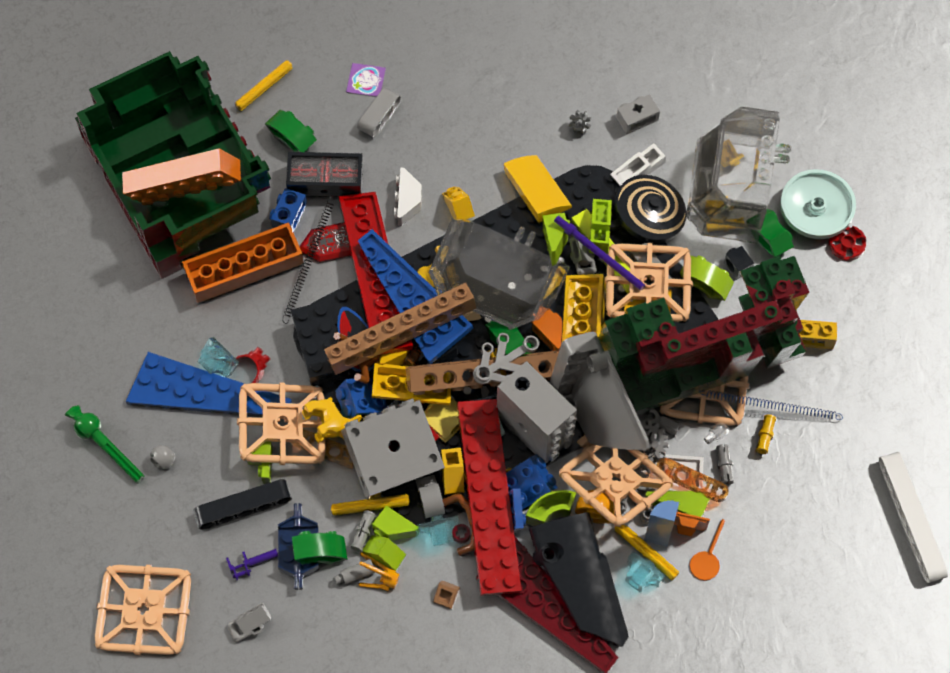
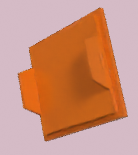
(688, 524)

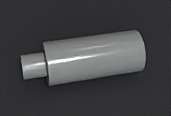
(353, 573)

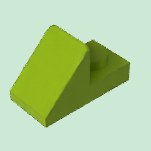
(264, 469)

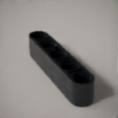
(242, 504)

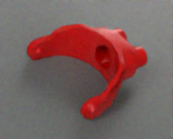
(260, 361)

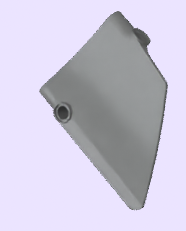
(592, 385)

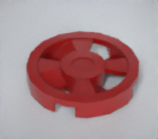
(847, 243)

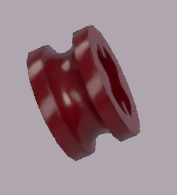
(466, 536)

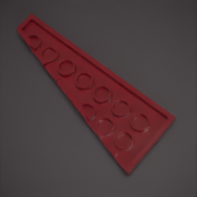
(546, 608)

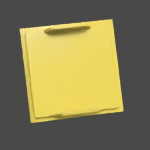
(443, 419)

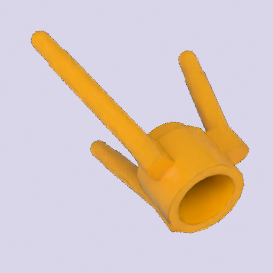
(389, 576)

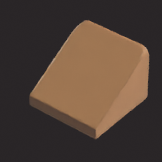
(446, 594)

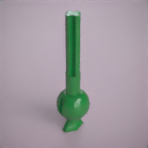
(88, 427)

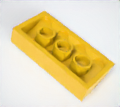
(536, 186)
(583, 304)
(391, 384)

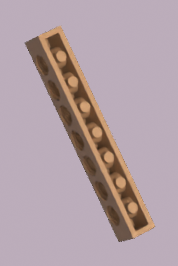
(400, 328)
(416, 374)

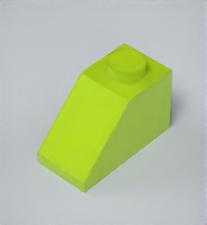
(393, 525)

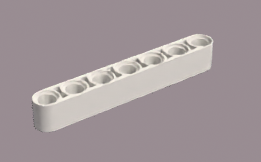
(913, 517)

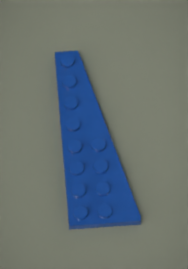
(408, 290)
(179, 385)

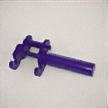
(250, 562)

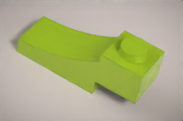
(601, 224)

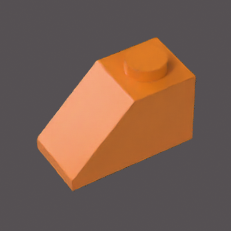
(549, 329)

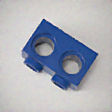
(291, 211)

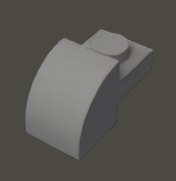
(430, 496)

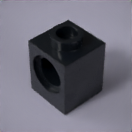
(738, 260)

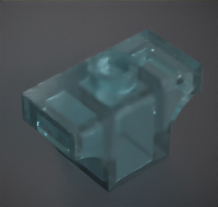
(217, 358)
(439, 529)
(642, 573)

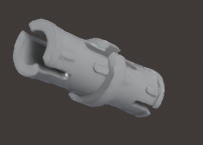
(724, 464)
(363, 531)

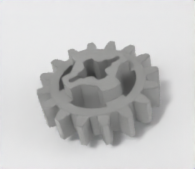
(652, 432)

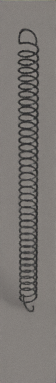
(309, 257)

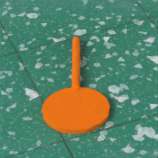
(705, 564)

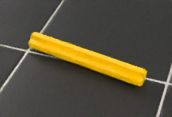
(263, 85)
(370, 504)
(647, 551)

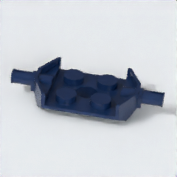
(286, 560)

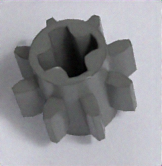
(580, 127)

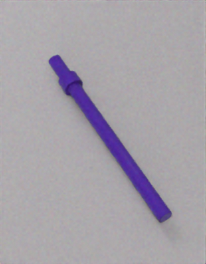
(571, 230)

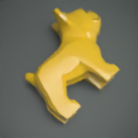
(331, 418)

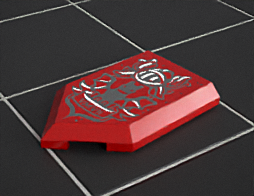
(332, 245)

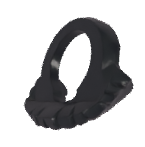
(491, 395)

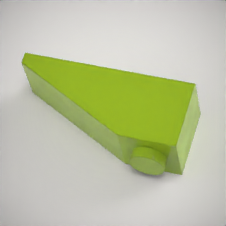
(554, 236)
(689, 501)

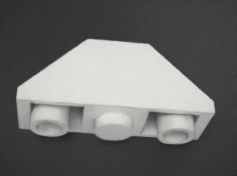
(408, 197)

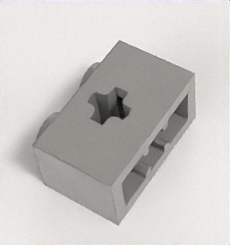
(637, 114)

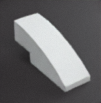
(640, 164)

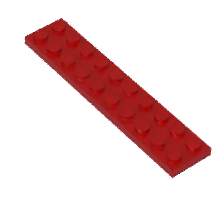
(360, 215)
(488, 497)

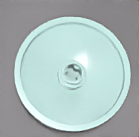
(818, 204)

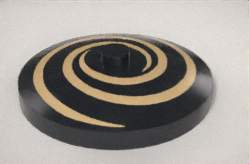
(650, 209)

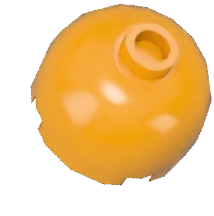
(582, 507)

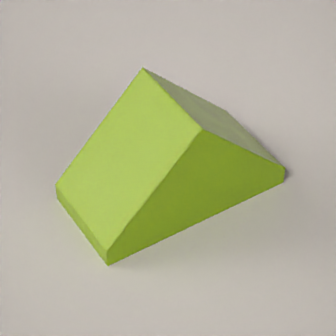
(384, 551)

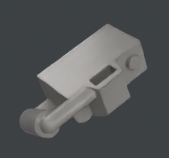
(581, 256)
(248, 622)

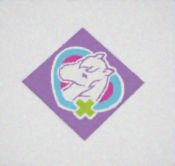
(365, 79)

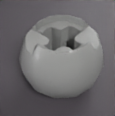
(162, 457)

